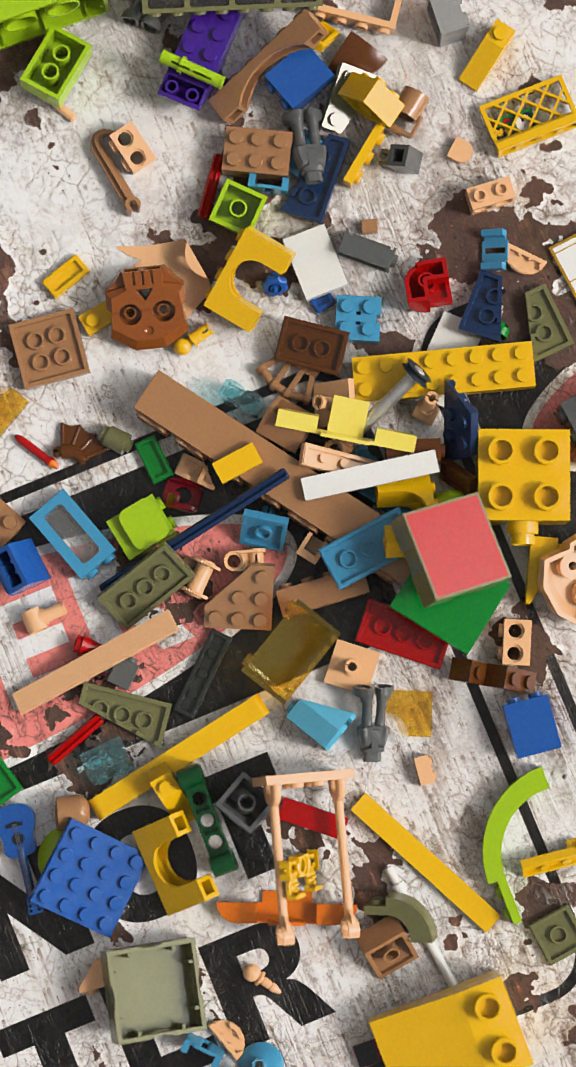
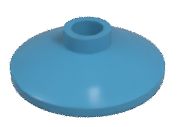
(263, 1052)

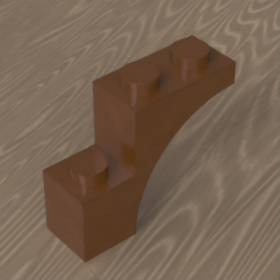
(492, 675)

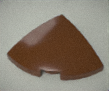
(359, 54)

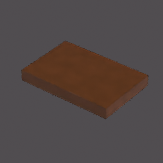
(311, 345)

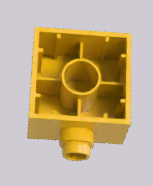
(524, 479)

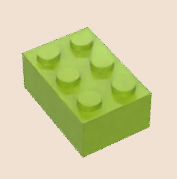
(56, 66)

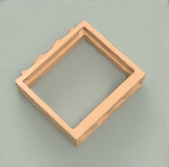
(360, 21)

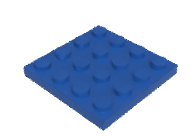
(89, 877)

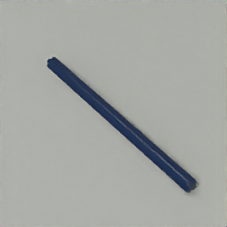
(215, 517)

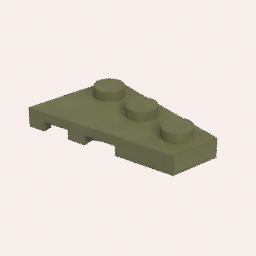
(545, 324)

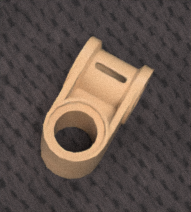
(246, 558)

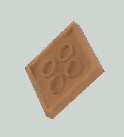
(49, 349)

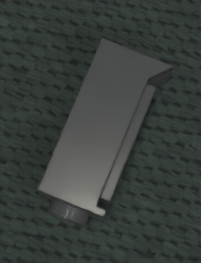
(367, 252)

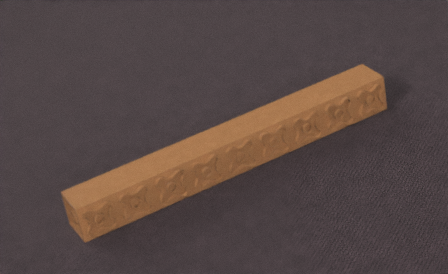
(214, 434)

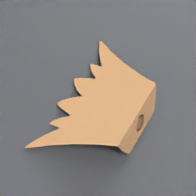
(182, 261)

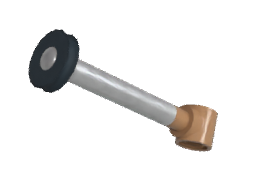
(414, 375)

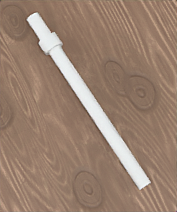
(400, 886)

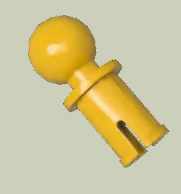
(183, 345)

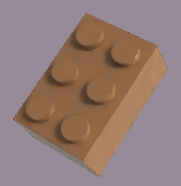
(257, 152)

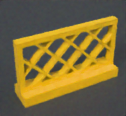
(534, 134)

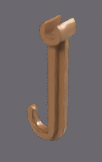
(112, 172)

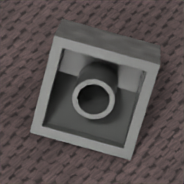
(244, 804)

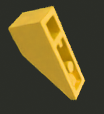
(487, 55)
(542, 546)
(169, 790)

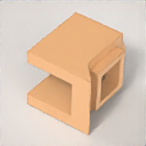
(310, 547)

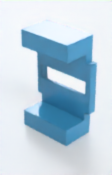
(275, 190)
(494, 239)
(212, 1049)

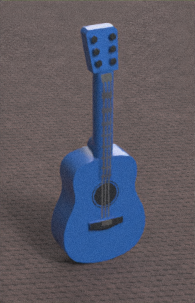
(18, 837)

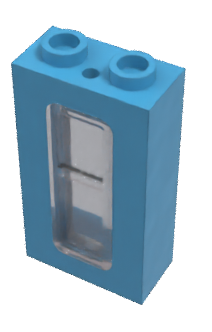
(73, 535)

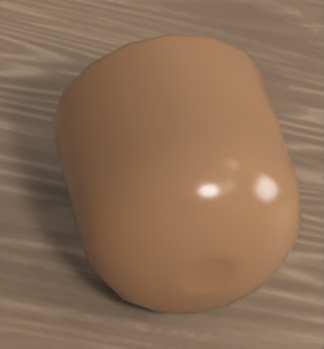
(71, 806)

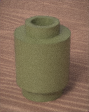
(116, 439)

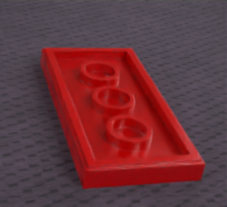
(397, 635)

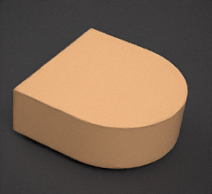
(460, 151)

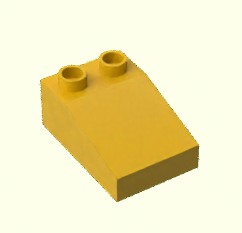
(454, 1028)

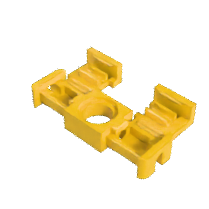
(297, 867)

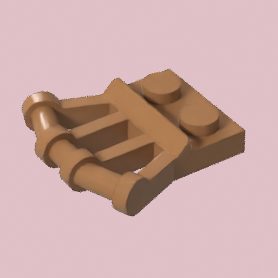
(288, 393)

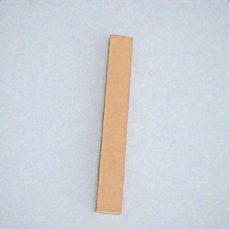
(95, 662)

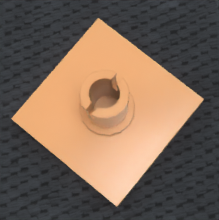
(324, 397)
(351, 665)

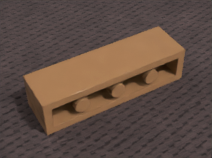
(319, 592)

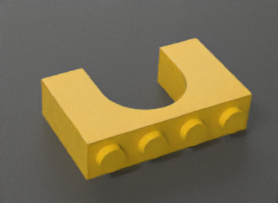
(224, 296)
(409, 493)
(174, 891)

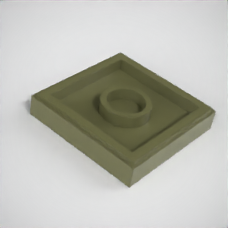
(555, 934)

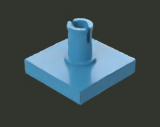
(264, 529)

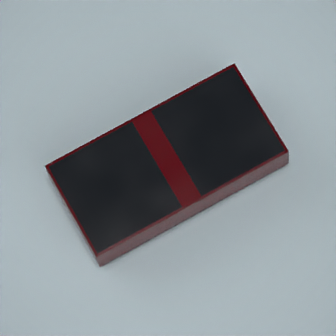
(367, 1053)

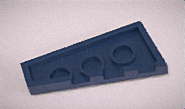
(313, 200)

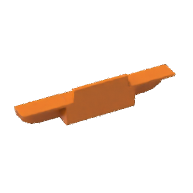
(299, 911)

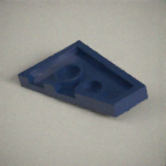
(484, 309)

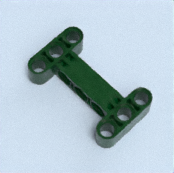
(222, 858)

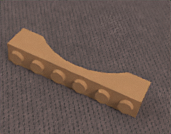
(235, 96)

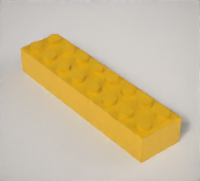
(472, 368)

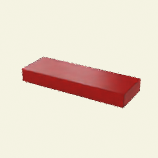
(309, 817)

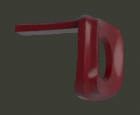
(171, 496)

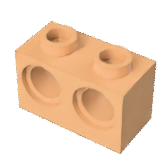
(136, 145)
(490, 195)
(522, 643)

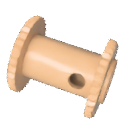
(202, 575)

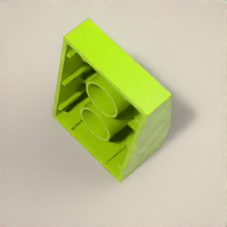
(33, 18)

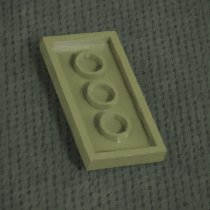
(145, 585)

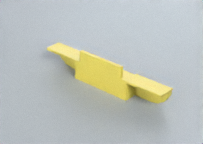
(347, 424)

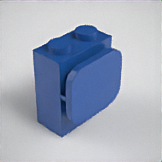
(298, 79)
(21, 567)
(531, 725)

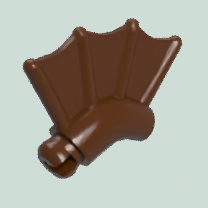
(77, 444)

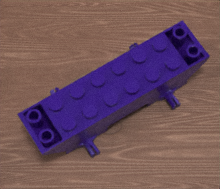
(206, 44)

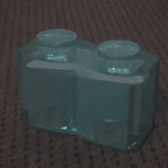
(236, 396)

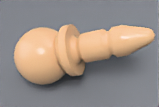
(253, 974)

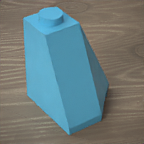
(319, 721)

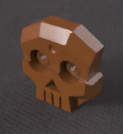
(148, 325)

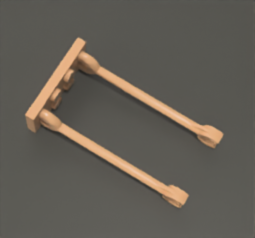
(337, 788)

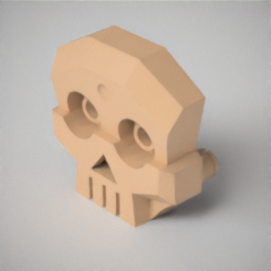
(558, 581)

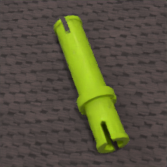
(194, 70)

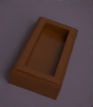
(457, 477)

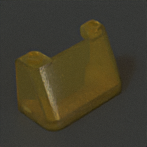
(290, 651)

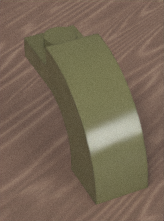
(409, 911)

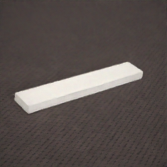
(370, 475)

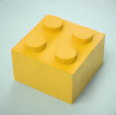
(371, 98)

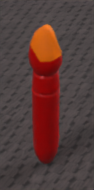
(48, 460)

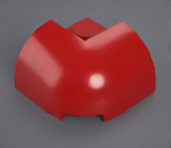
(428, 285)

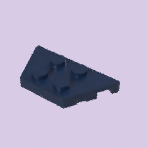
(460, 424)

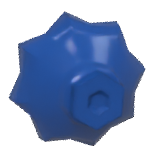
(274, 285)

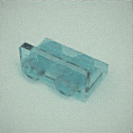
(106, 761)

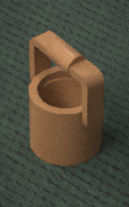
(414, 103)

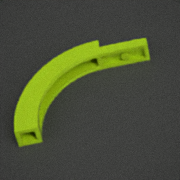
(496, 824)

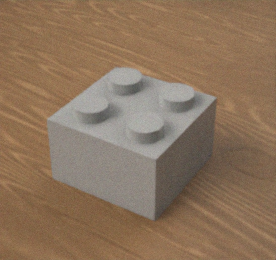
(447, 20)

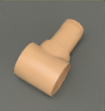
(427, 409)
(38, 618)

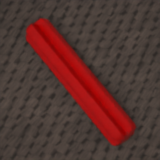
(210, 186)
(75, 739)

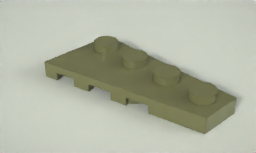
(133, 712)

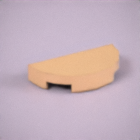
(524, 262)
(230, 1036)

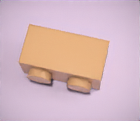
(424, 769)

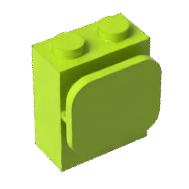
(142, 526)

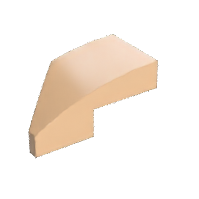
(194, 470)

